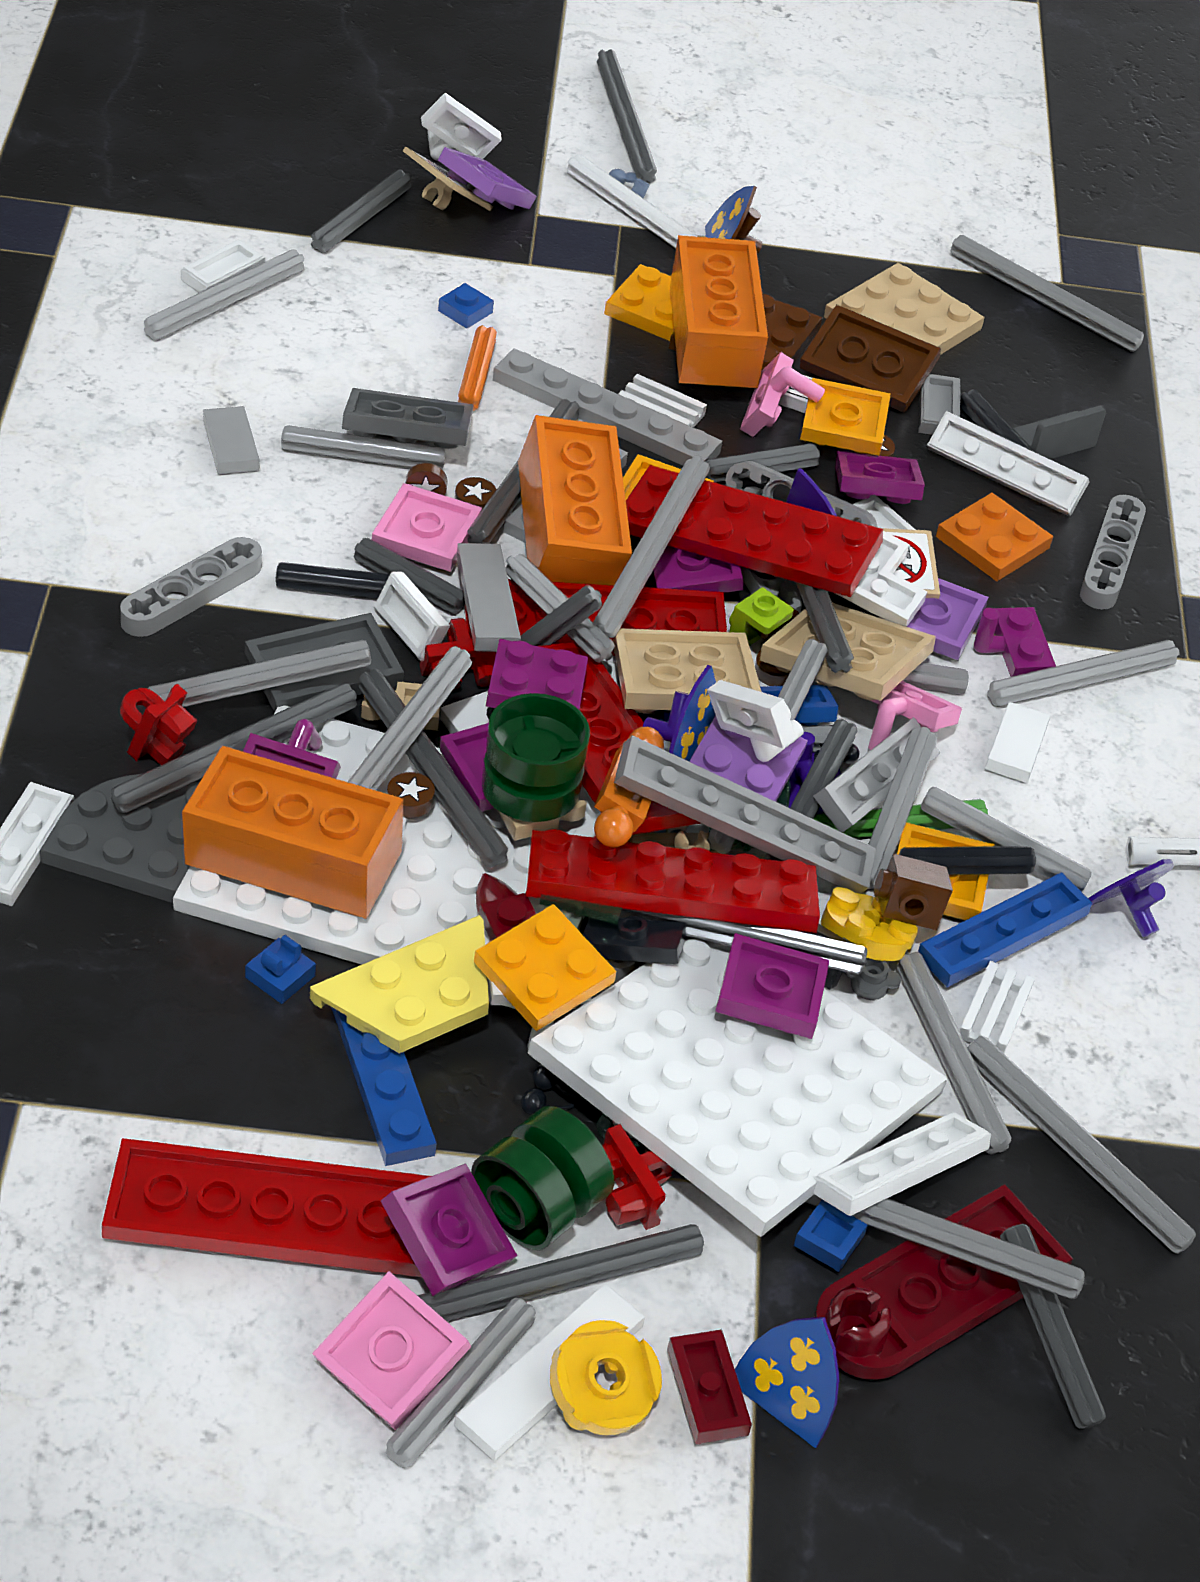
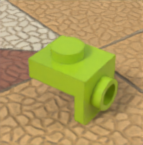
(759, 612)

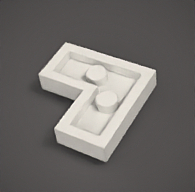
(885, 592)

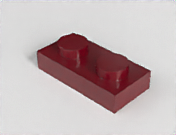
(709, 1386)

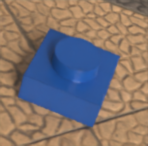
(465, 305)
(830, 1235)

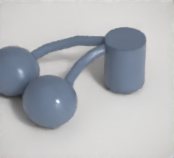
(640, 187)

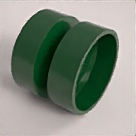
(535, 757)
(544, 1177)

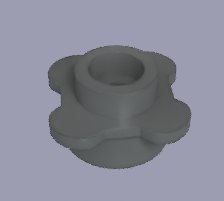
(874, 980)

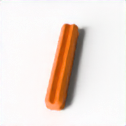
(477, 366)

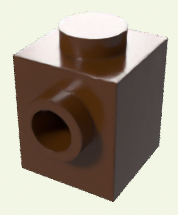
(913, 891)

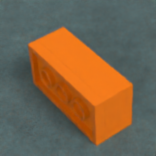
(718, 312)
(574, 501)
(293, 831)

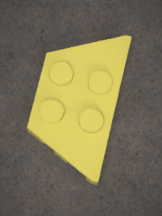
(413, 990)

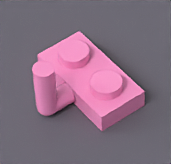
(772, 386)
(912, 702)

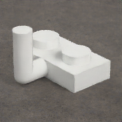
(459, 128)
(756, 716)

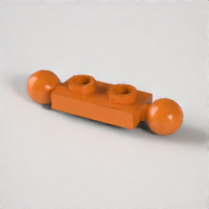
(621, 808)

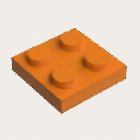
(994, 536)

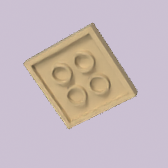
(913, 307)
(880, 648)
(667, 661)

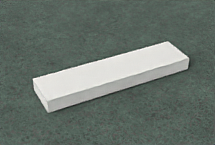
(1008, 463)
(901, 1163)
(524, 1390)

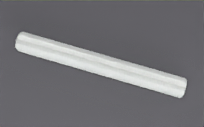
(626, 200)

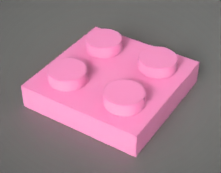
(425, 526)
(392, 1350)

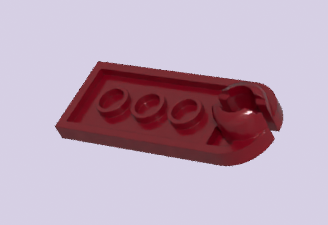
(924, 1298)

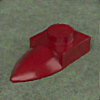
(501, 906)

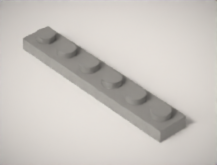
(601, 406)
(744, 814)

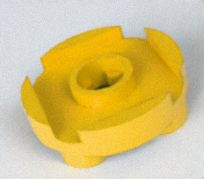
(861, 922)
(586, 1402)

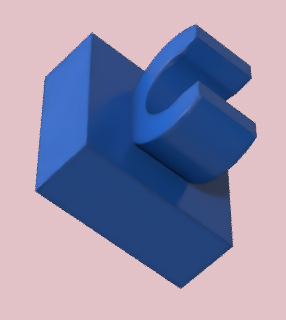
(280, 969)

